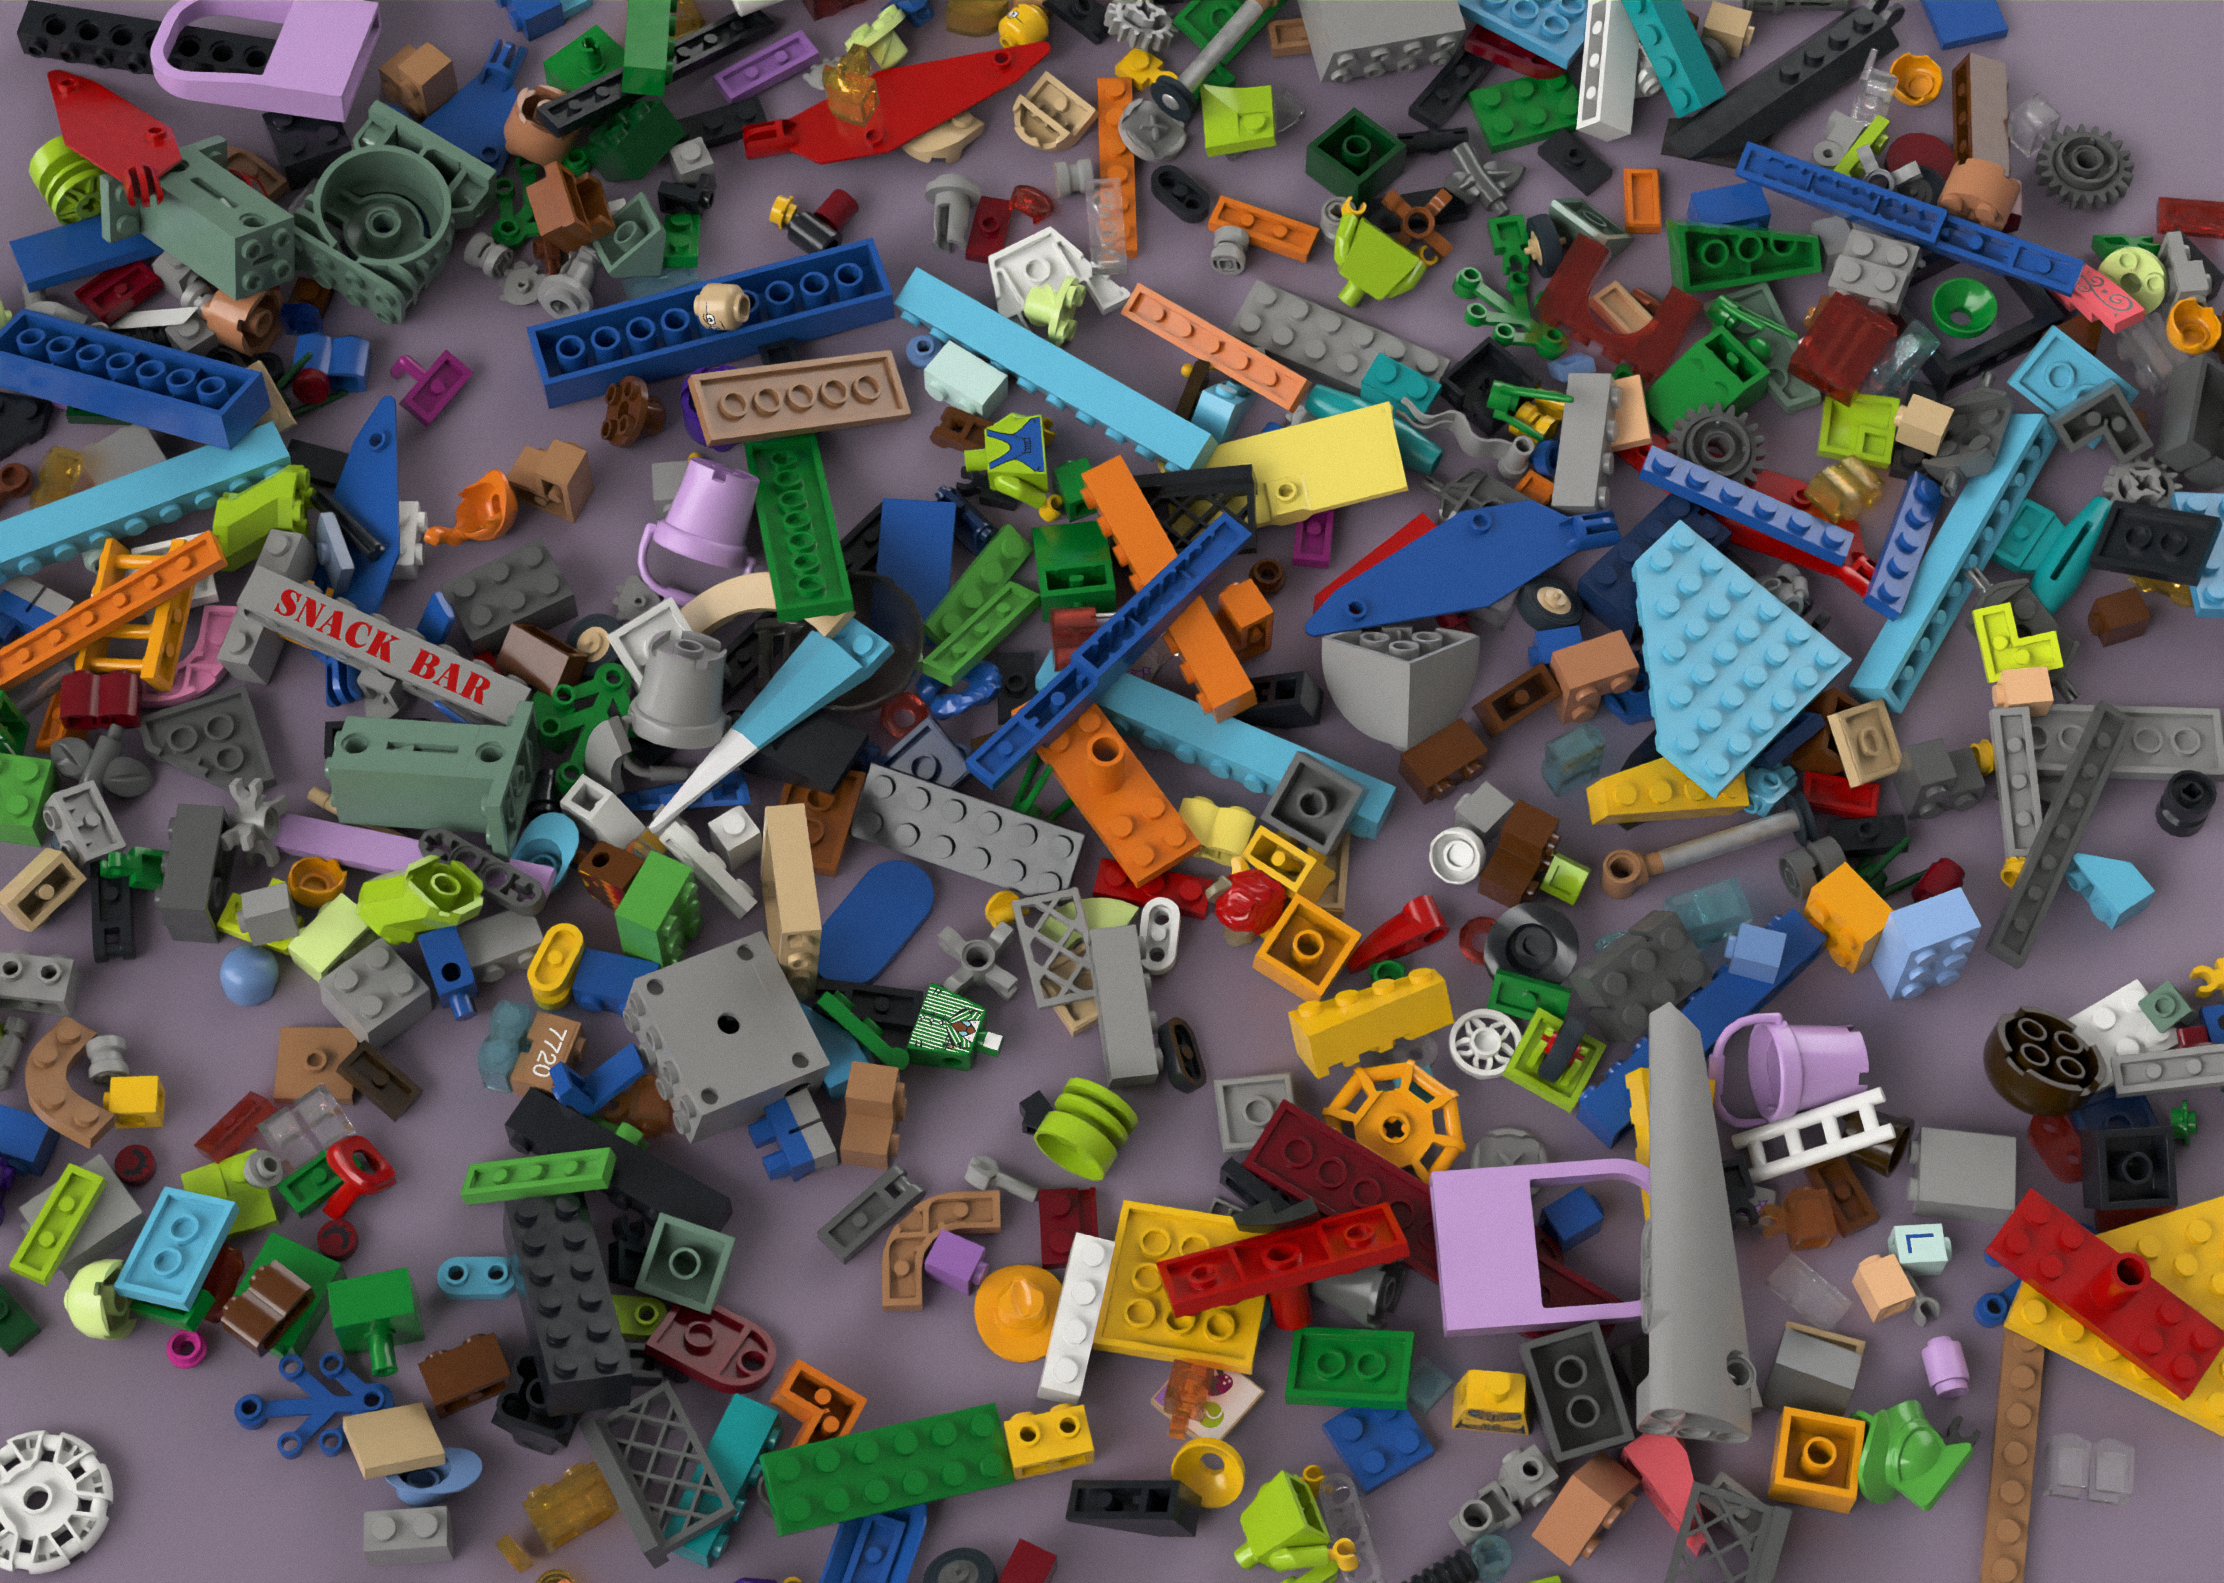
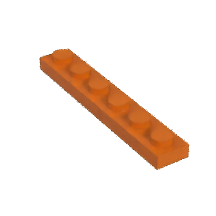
(1114, 156)
(1217, 347)

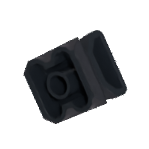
(524, 1412)

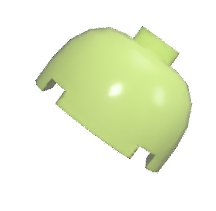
(95, 1304)

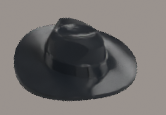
(1532, 942)

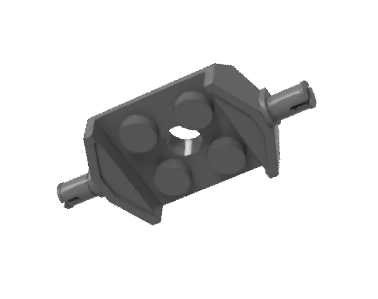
(1973, 435)
(1470, 491)
(2028, 616)

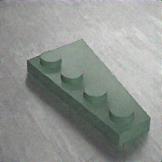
(1784, 388)

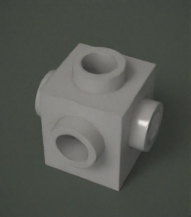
(1524, 1489)

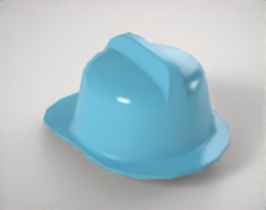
(549, 842)

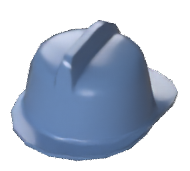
(434, 1484)

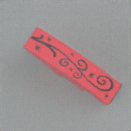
(2103, 301)

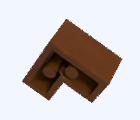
(1523, 852)

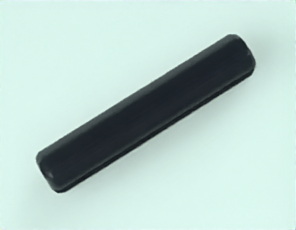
(349, 526)

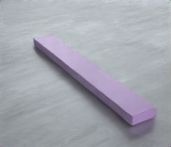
(377, 850)

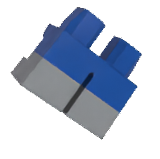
(28, 606)
(799, 1137)

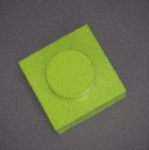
(1565, 879)

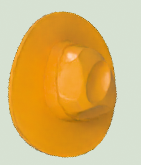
(1017, 1311)

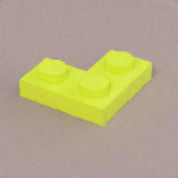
(2004, 650)

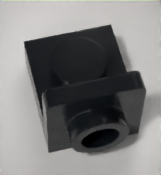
(681, 198)

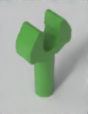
(625, 1131)

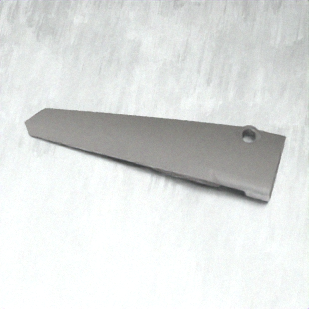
(1689, 1255)

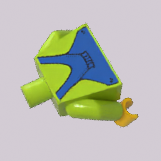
(1017, 461)

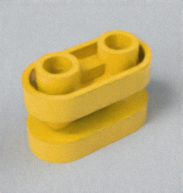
(556, 966)

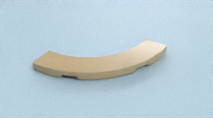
(745, 595)

